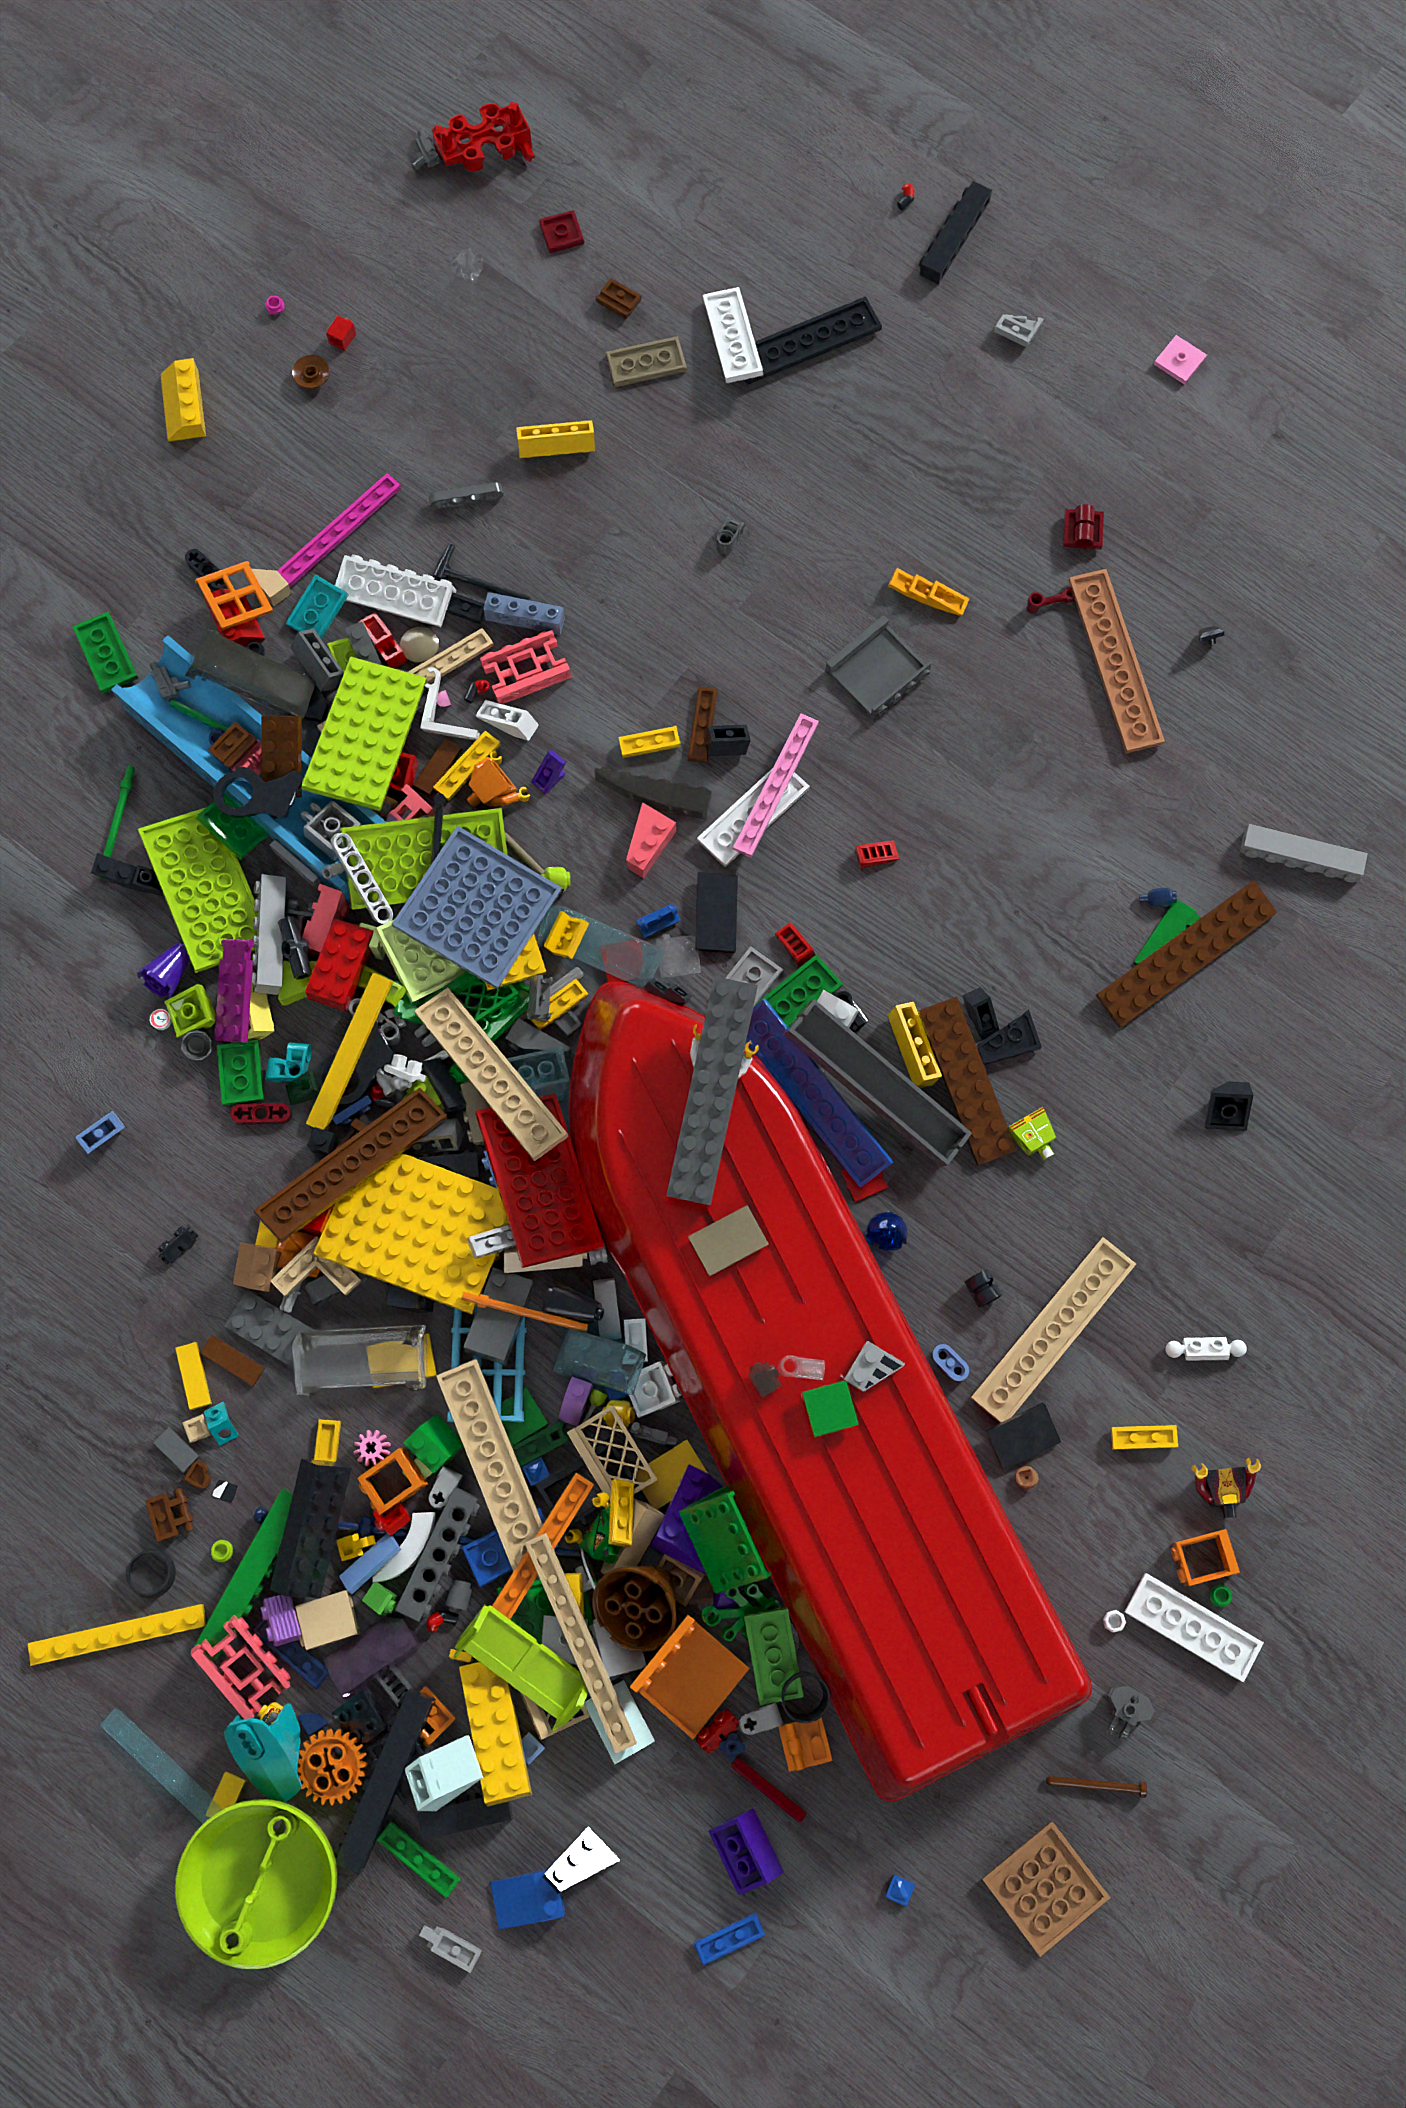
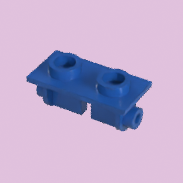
(658, 920)

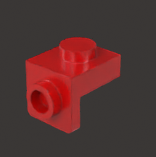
(393, 1520)

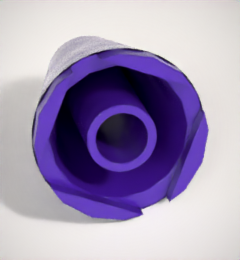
(165, 971)

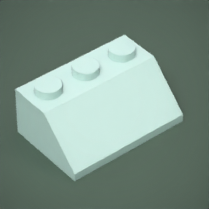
(634, 1717)

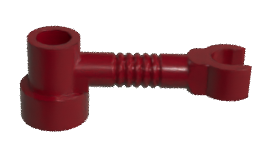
(1037, 600)

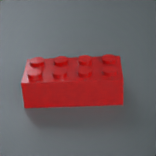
(339, 965)

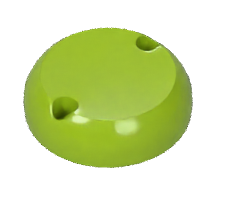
(256, 1883)

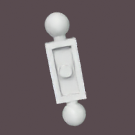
(1206, 1348)

